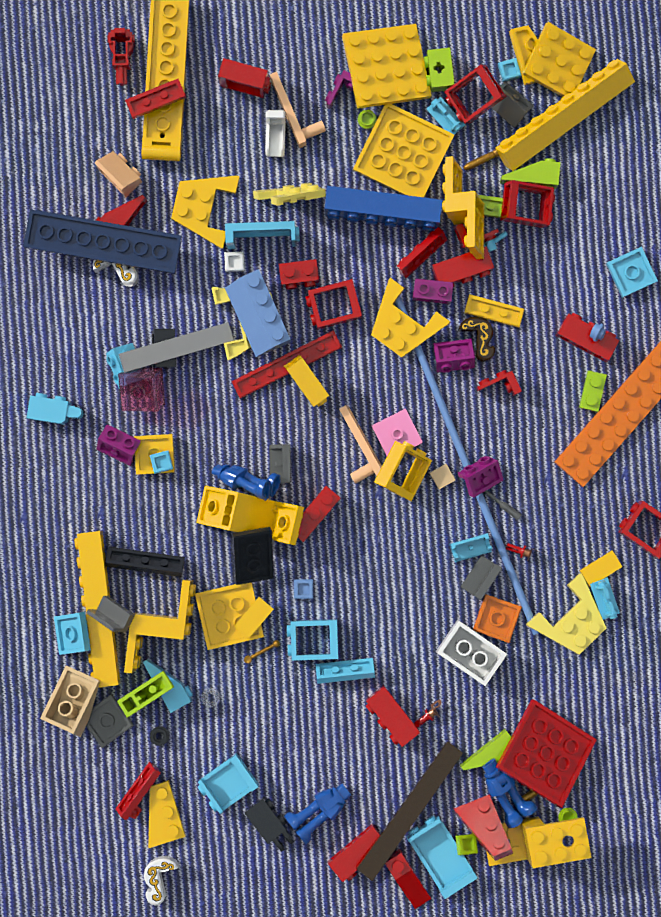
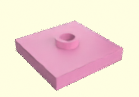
(396, 428)

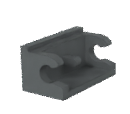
(281, 461)

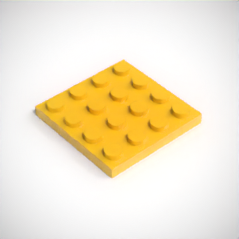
(386, 65)
(403, 152)

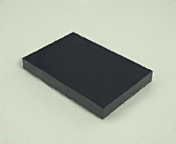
(252, 555)

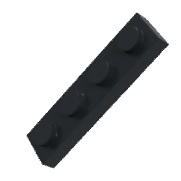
(144, 561)

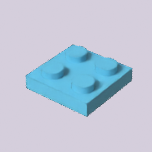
(631, 272)
(72, 633)

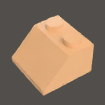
(119, 173)

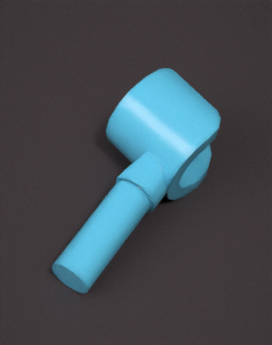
(491, 244)

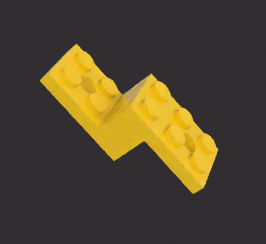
(463, 207)

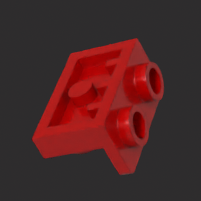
(299, 273)

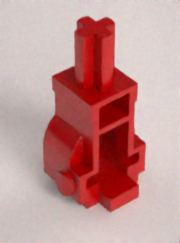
(121, 62)

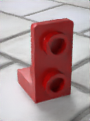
(461, 231)
(511, 383)

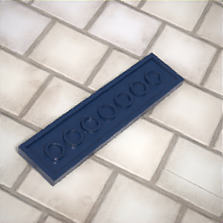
(102, 241)

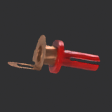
(523, 551)
(429, 715)

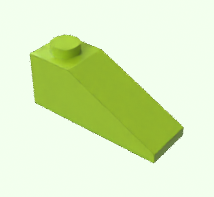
(539, 173)
(145, 694)
(491, 750)

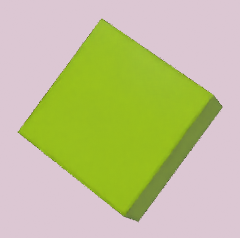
(466, 844)

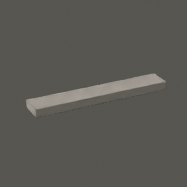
(175, 347)

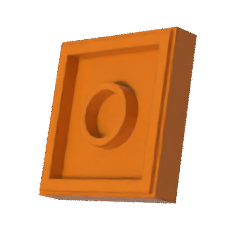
(497, 618)

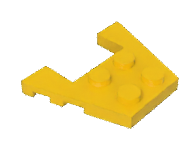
(195, 204)
(398, 329)

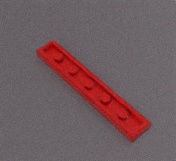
(275, 369)

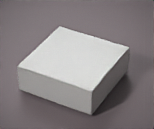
(234, 261)

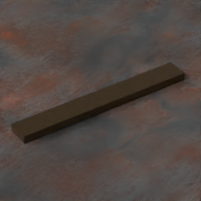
(409, 811)

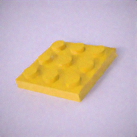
(558, 60)
(220, 612)

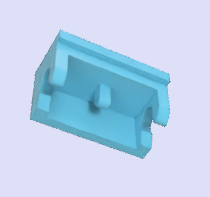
(470, 547)

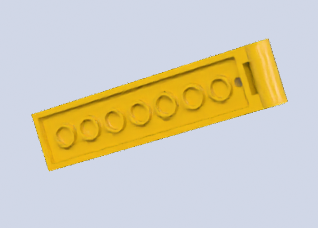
(164, 64)

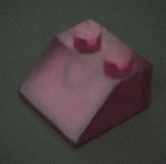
(142, 390)

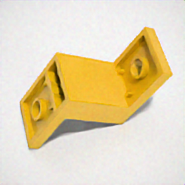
(247, 512)
(159, 626)
(543, 842)

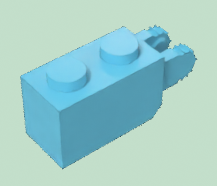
(52, 410)

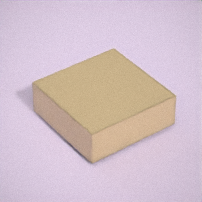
(442, 476)

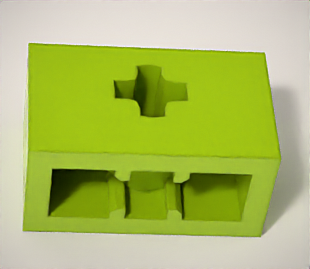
(442, 59)

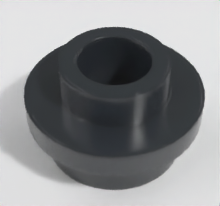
(159, 742)

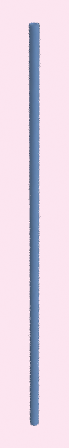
(465, 462)

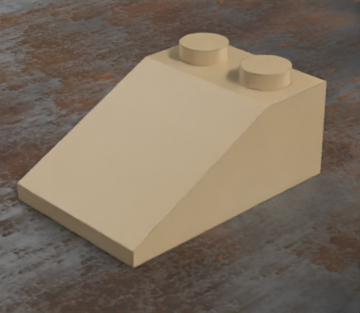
(71, 701)

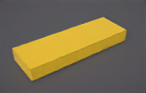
(494, 311)

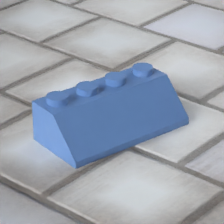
(257, 313)

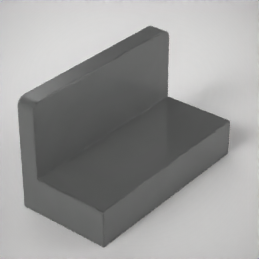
(512, 107)
(481, 577)
(112, 615)

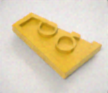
(523, 43)
(164, 816)

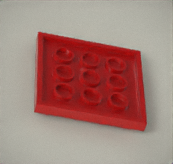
(546, 753)

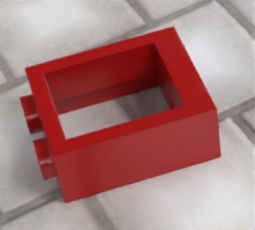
(244, 78)
(490, 82)
(509, 203)
(315, 318)
(627, 523)

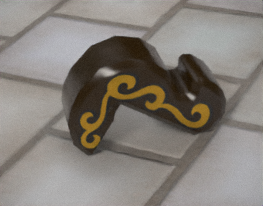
(484, 334)

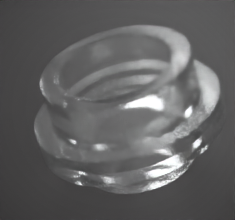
(206, 702)

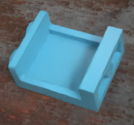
(227, 783)

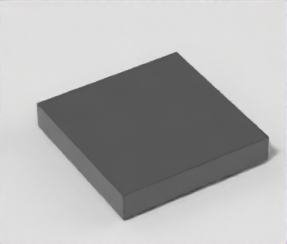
(108, 721)

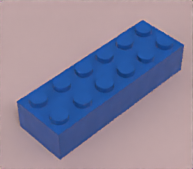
(382, 208)

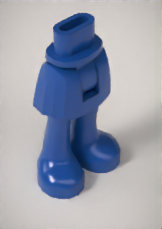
(240, 477)
(500, 783)
(328, 801)

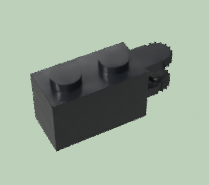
(268, 822)

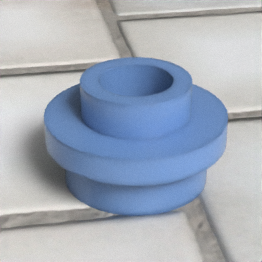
(597, 332)

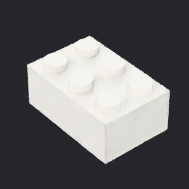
(471, 652)

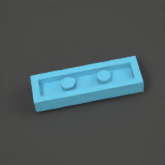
(345, 670)

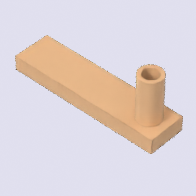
(299, 134)
(374, 464)

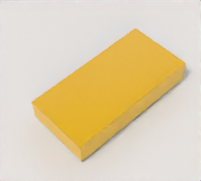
(601, 568)
(253, 617)

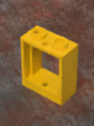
(307, 381)
(414, 475)

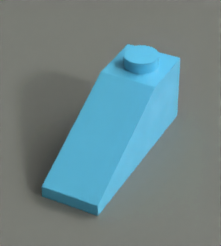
(177, 696)

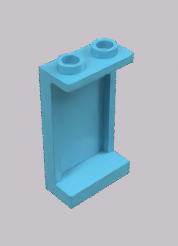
(260, 229)
(439, 855)

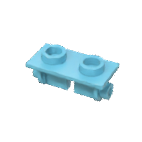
(445, 116)
(605, 599)

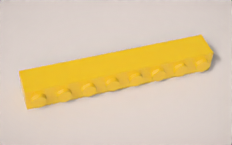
(565, 114)
(95, 586)

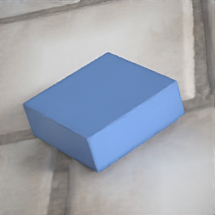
(303, 588)

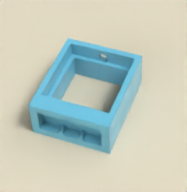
(291, 632)

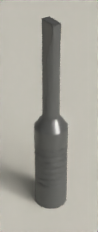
(506, 507)

